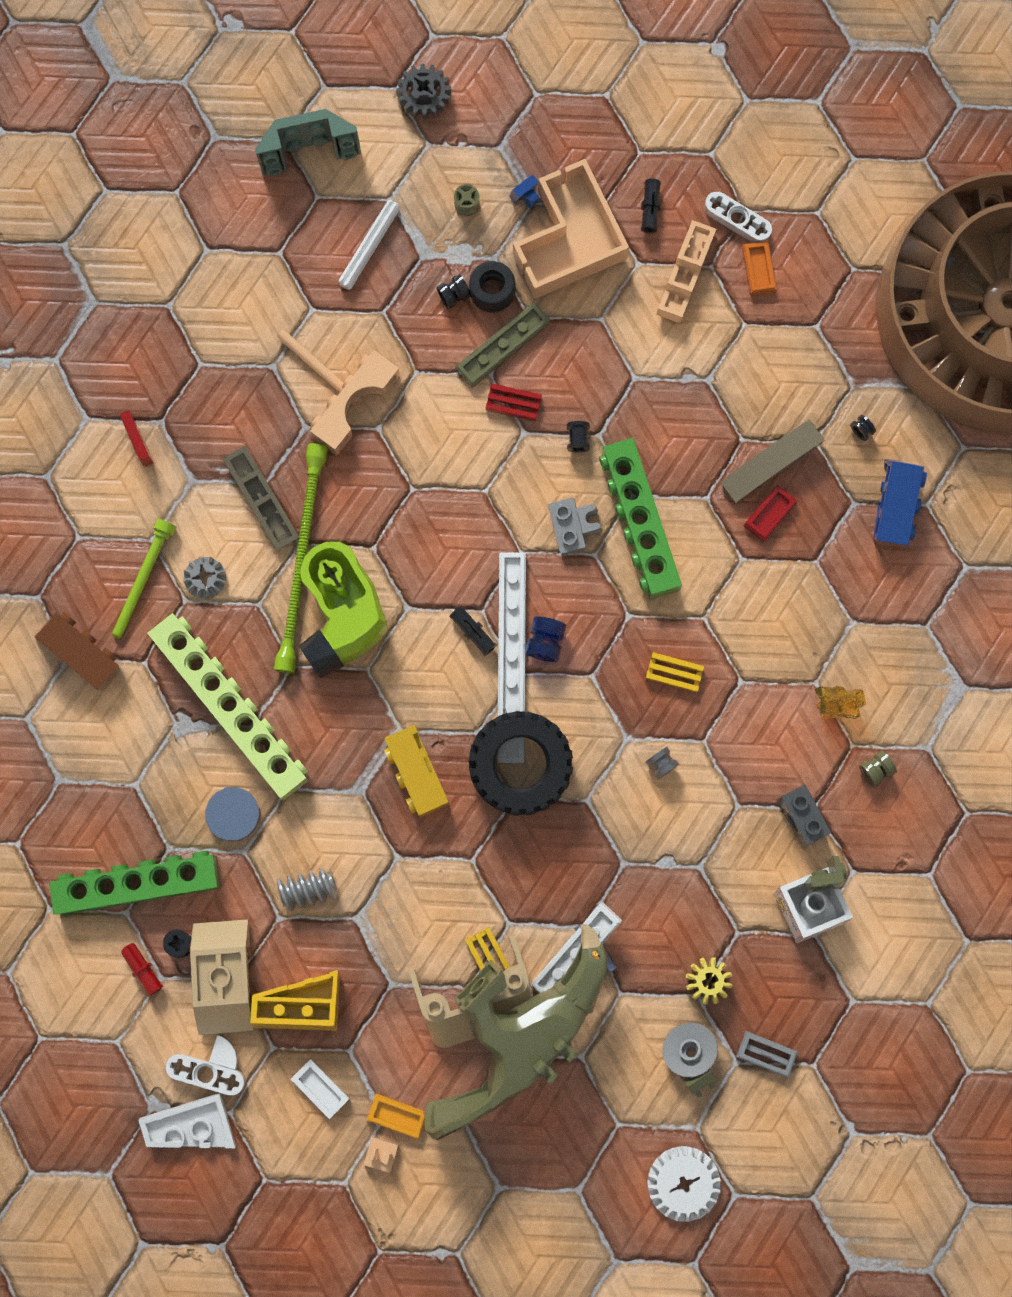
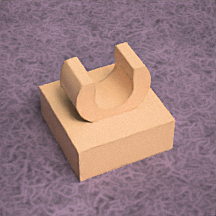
(381, 1154)

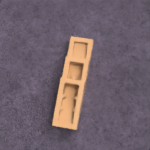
(686, 271)

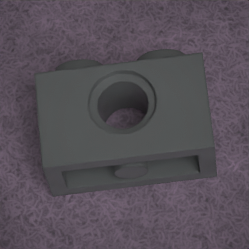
(803, 816)

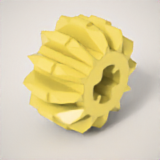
(716, 986)

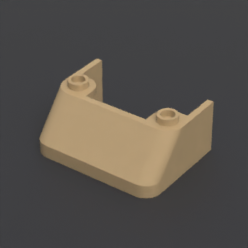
(454, 1027)

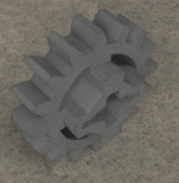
(420, 100)

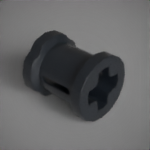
(578, 436)

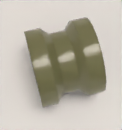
(469, 194)

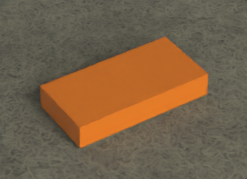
(759, 268)

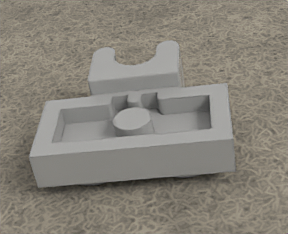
(572, 525)

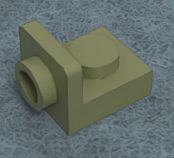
(822, 880)

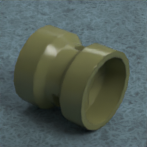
(878, 768)

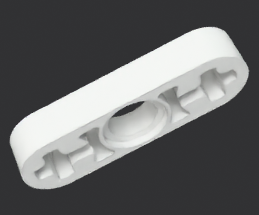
(718, 215)
(188, 1062)

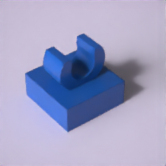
(526, 192)

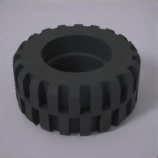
(547, 789)

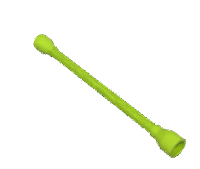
(286, 659)

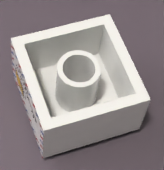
(811, 912)

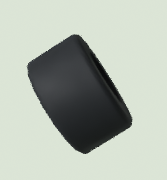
(489, 271)

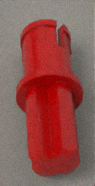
(141, 969)

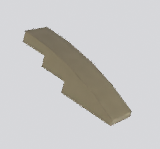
(772, 461)
(260, 498)

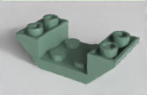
(305, 130)

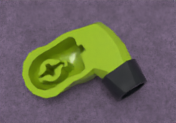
(348, 604)

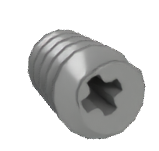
(307, 889)

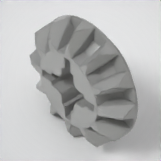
(215, 582)

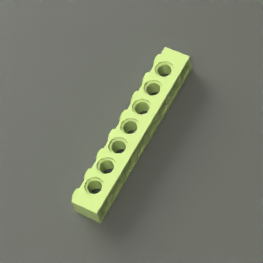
(165, 637)

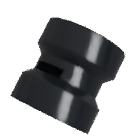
(453, 291)

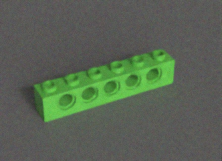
(626, 454)
(66, 902)

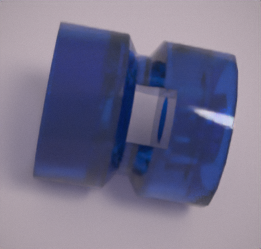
(547, 630)

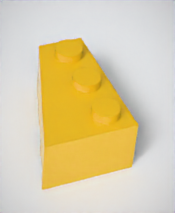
(415, 772)
(299, 1006)

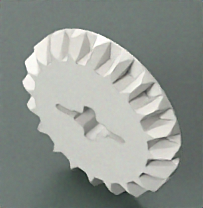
(665, 1176)

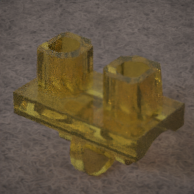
(840, 702)

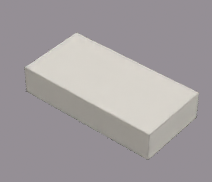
(320, 1088)

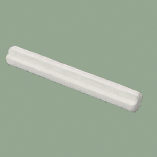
(369, 244)

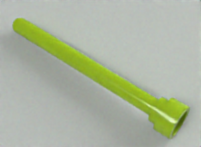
(162, 532)

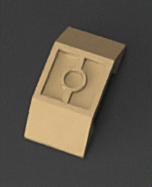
(221, 977)

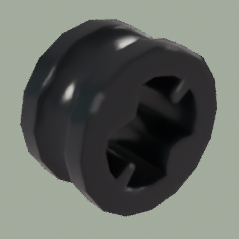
(863, 428)

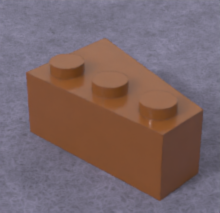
(77, 649)

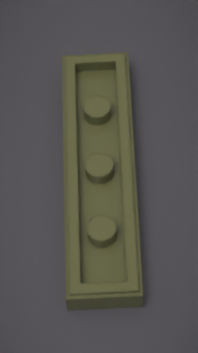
(502, 345)

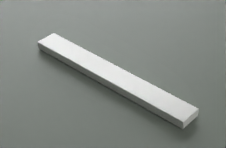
(511, 648)

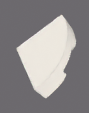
(224, 1053)

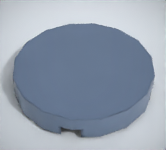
(232, 814)

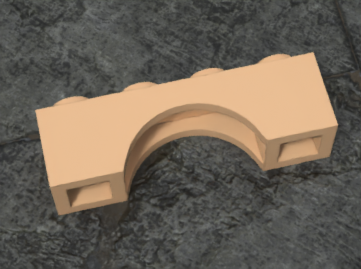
(373, 377)

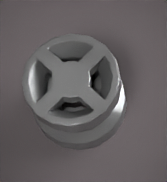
(662, 763)

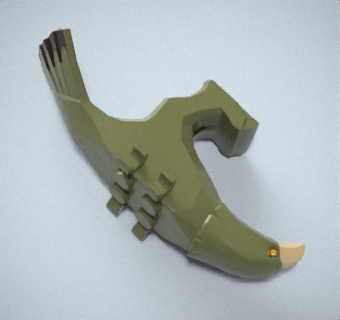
(521, 1038)

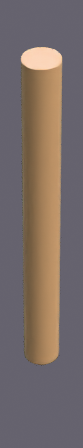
(314, 363)

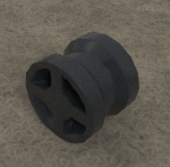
(182, 943)

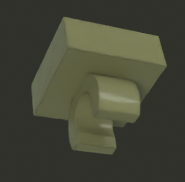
(697, 1083)

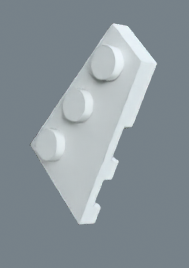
(192, 1124)

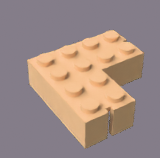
(583, 233)

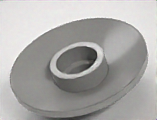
(681, 1041)

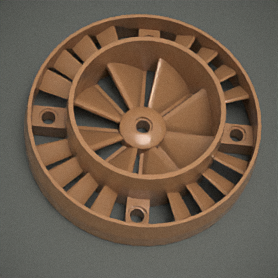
(949, 333)

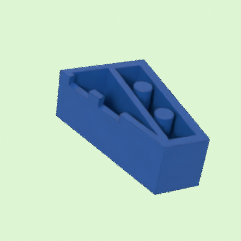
(899, 502)

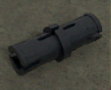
(650, 205)
(461, 617)

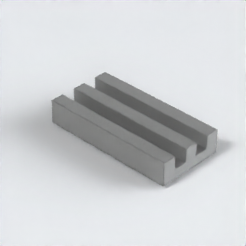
(744, 1045)

